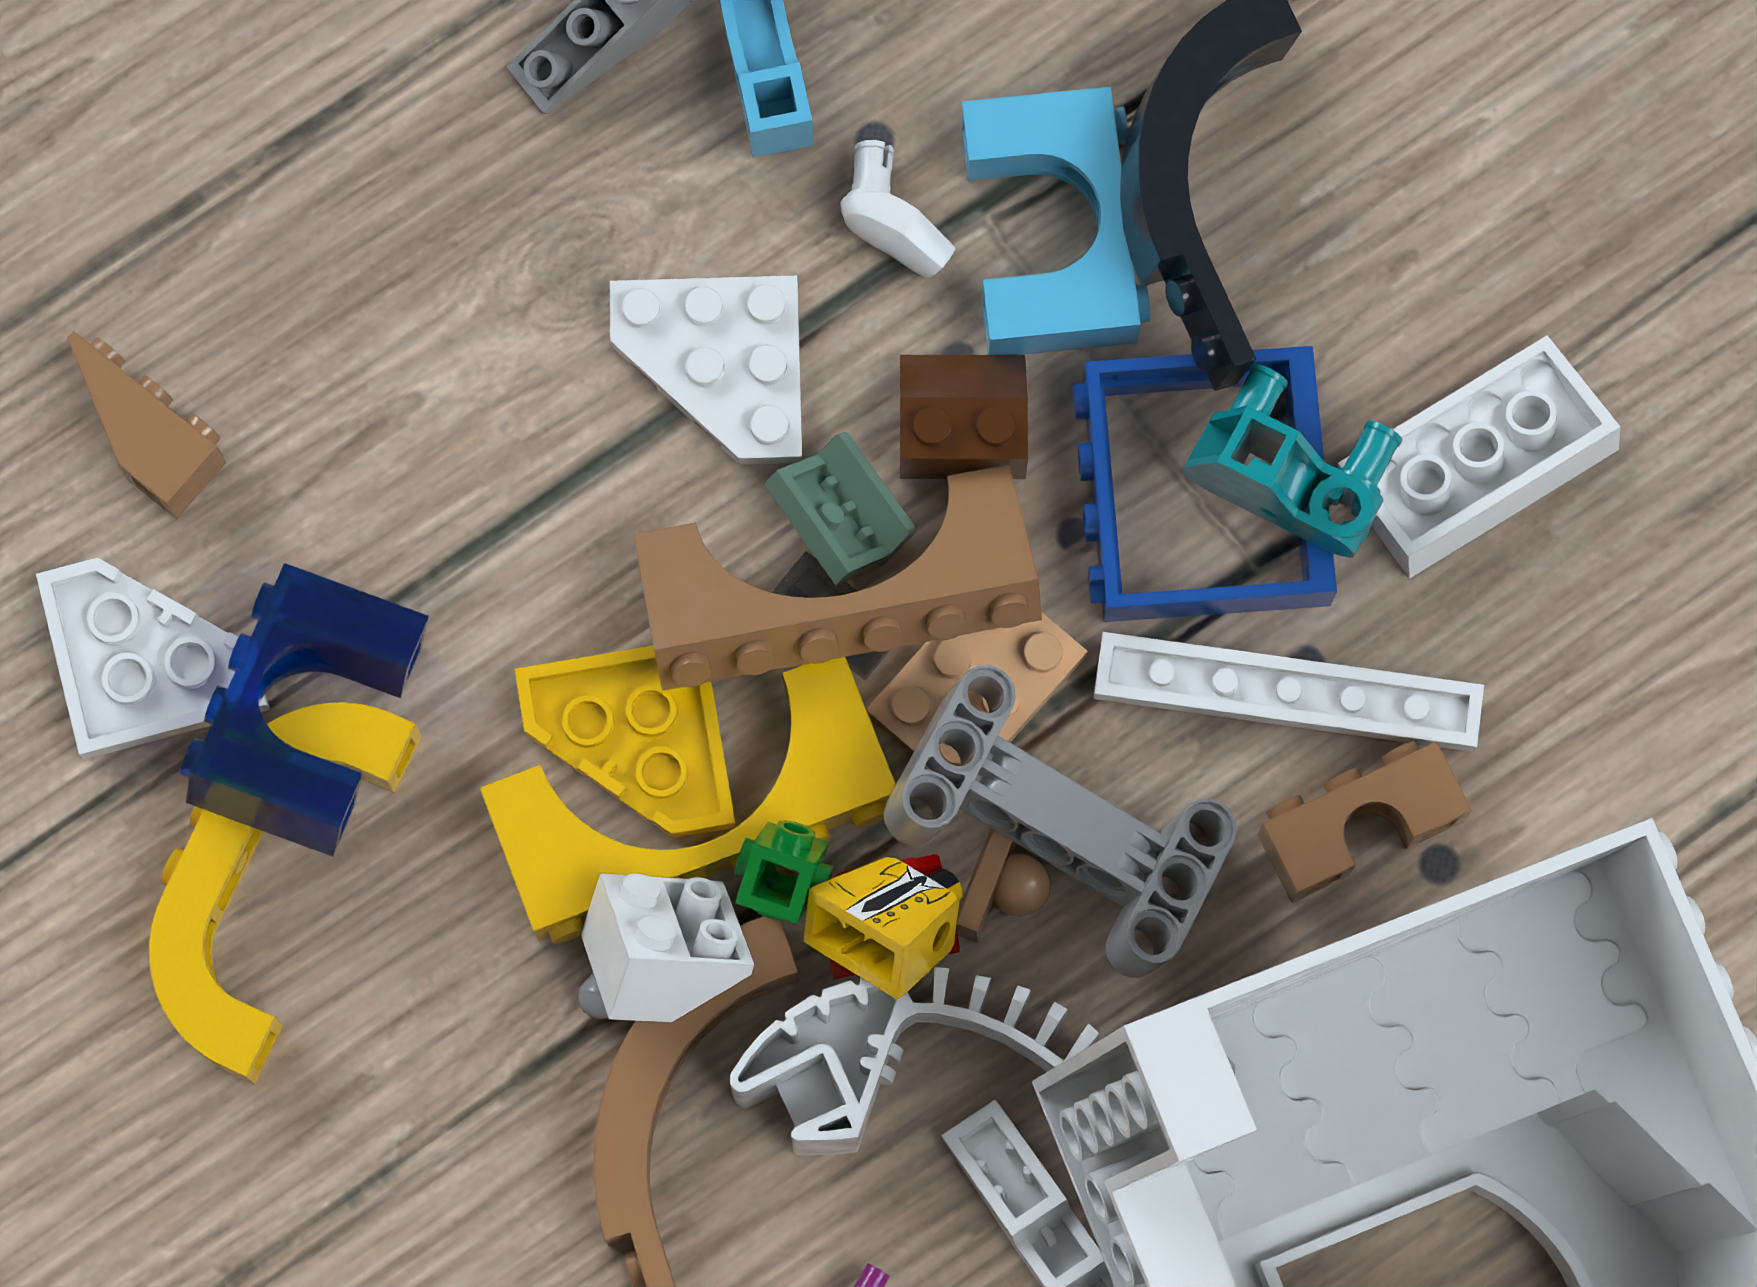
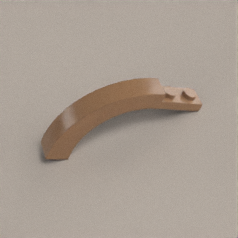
(636, 1092)

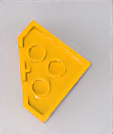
(632, 738)

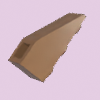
(152, 443)

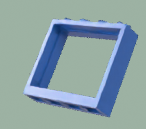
(1099, 519)

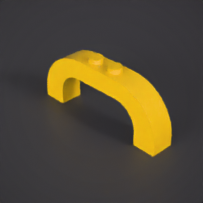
(212, 865)

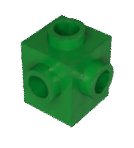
(767, 883)

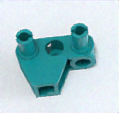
(1298, 482)

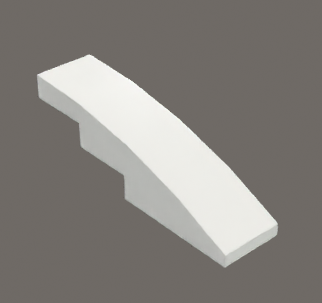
(1026, 1201)

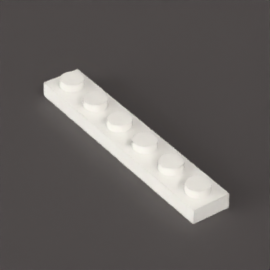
(1288, 691)

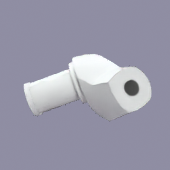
(888, 220)

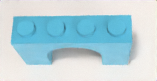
(1077, 141)

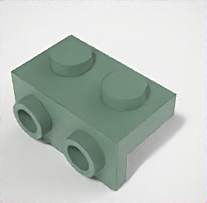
(842, 509)

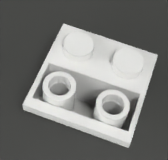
(662, 945)

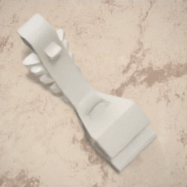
(838, 1048)

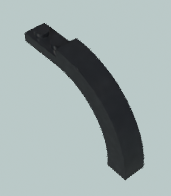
(1155, 173)

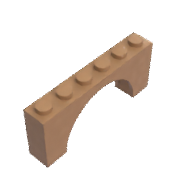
(721, 628)

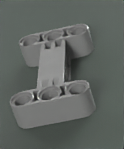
(1061, 822)

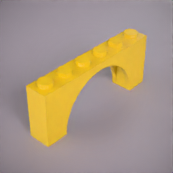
(828, 779)

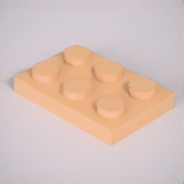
(1033, 655)

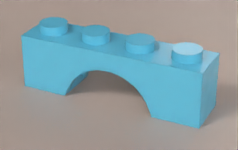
(767, 76)

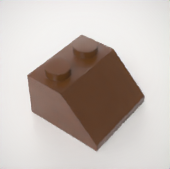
(962, 414)

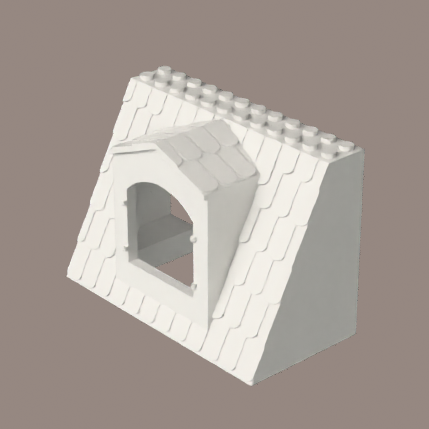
(1507, 1042)

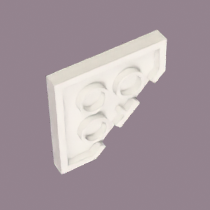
(720, 356)
(130, 658)

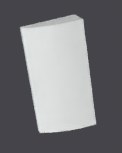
(1489, 454)

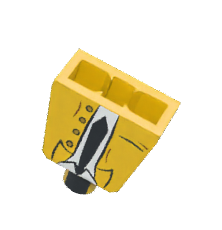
(885, 922)

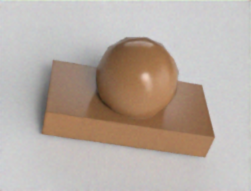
(1008, 880)

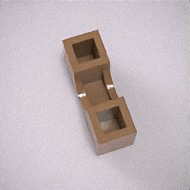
(1411, 792)

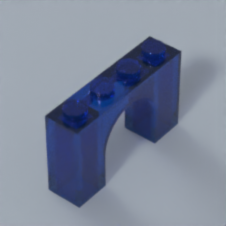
(300, 628)

